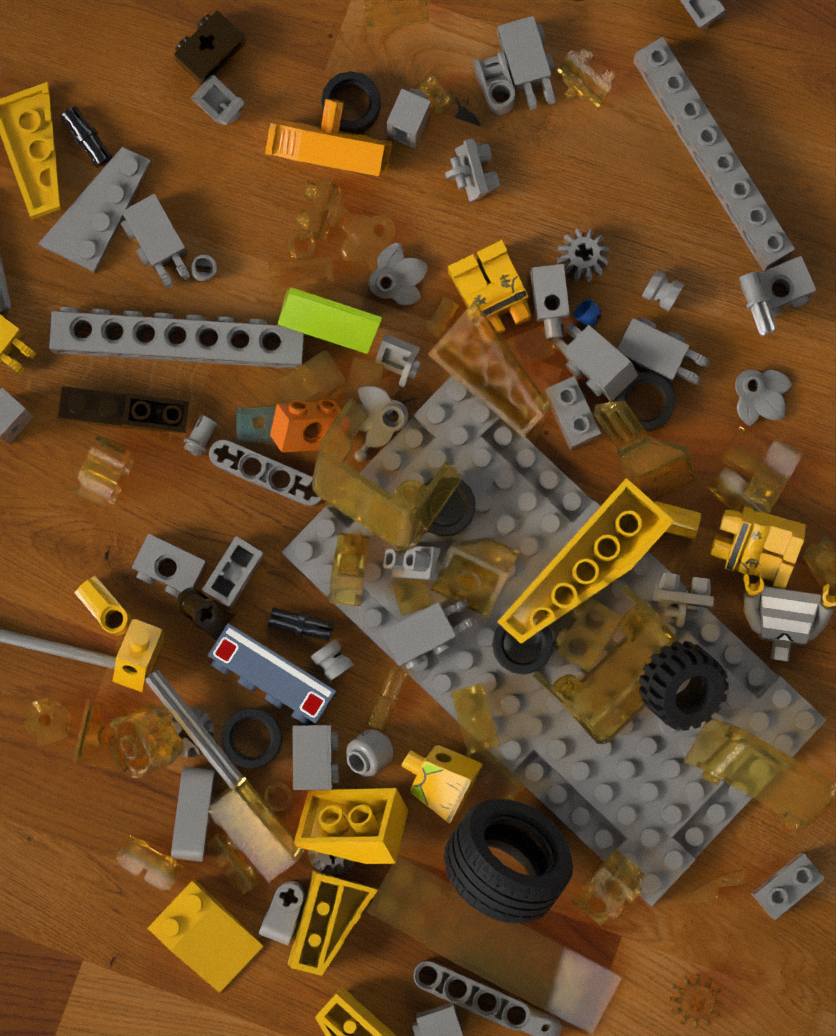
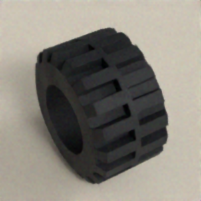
(700, 696)

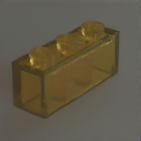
(255, 829)

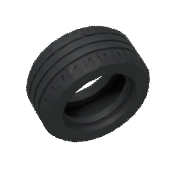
(492, 885)

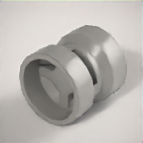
(660, 289)
(332, 661)

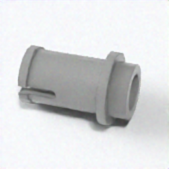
(199, 436)

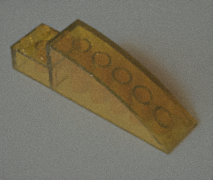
(498, 951)

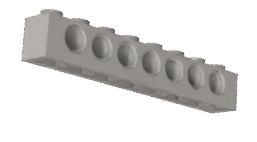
(713, 154)
(66, 322)

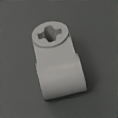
(495, 77)
(281, 917)

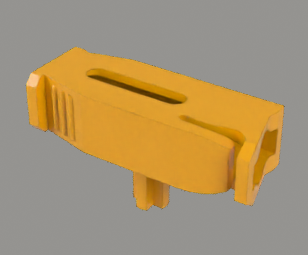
(328, 144)

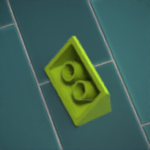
(328, 320)

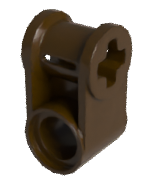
(204, 612)

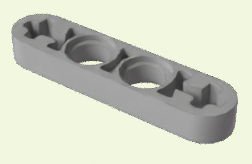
(265, 476)

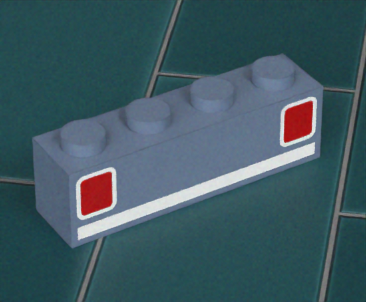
(272, 674)

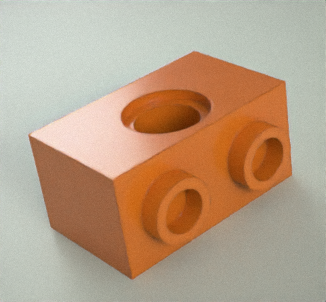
(302, 424)

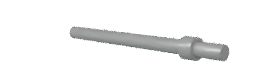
(59, 649)

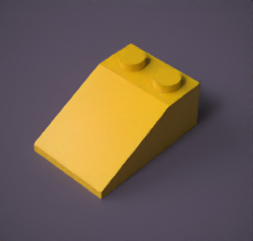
(353, 824)
(205, 936)

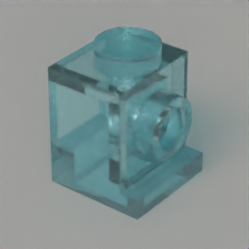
(244, 424)

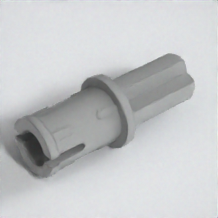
(758, 303)

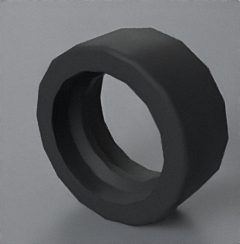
(364, 83)
(667, 392)
(466, 518)
(518, 667)
(228, 733)

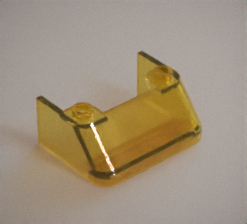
(394, 518)
(610, 692)
(761, 772)

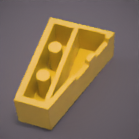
(326, 919)
(348, 1017)

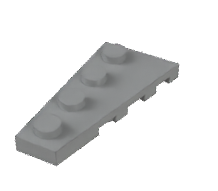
(95, 216)

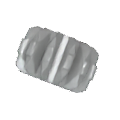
(576, 263)

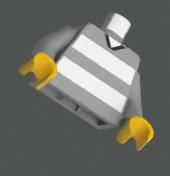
(786, 615)

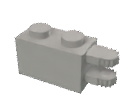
(526, 58)
(156, 237)
(659, 351)
(596, 361)
(425, 632)

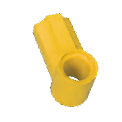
(102, 605)

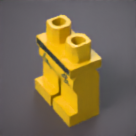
(501, 294)
(759, 544)

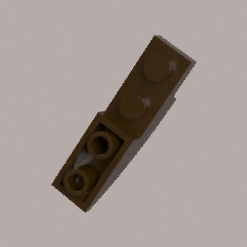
(123, 410)

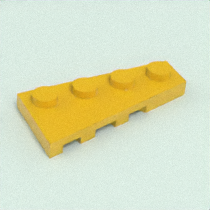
(30, 146)

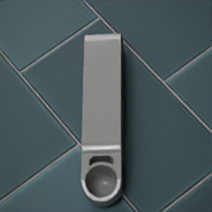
(533, 1019)

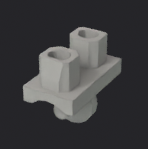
(469, 172)
(414, 563)
(698, 596)

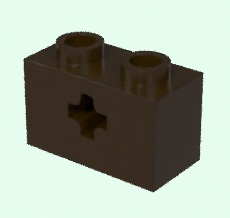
(202, 63)

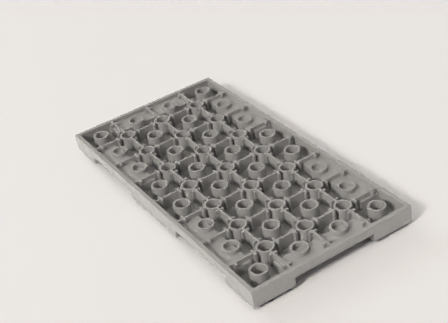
(612, 794)

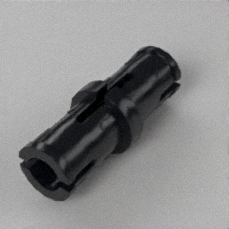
(86, 136)
(301, 624)

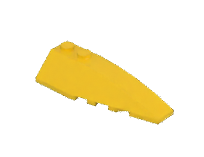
(590, 561)

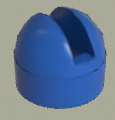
(587, 313)

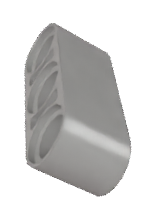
(192, 814)

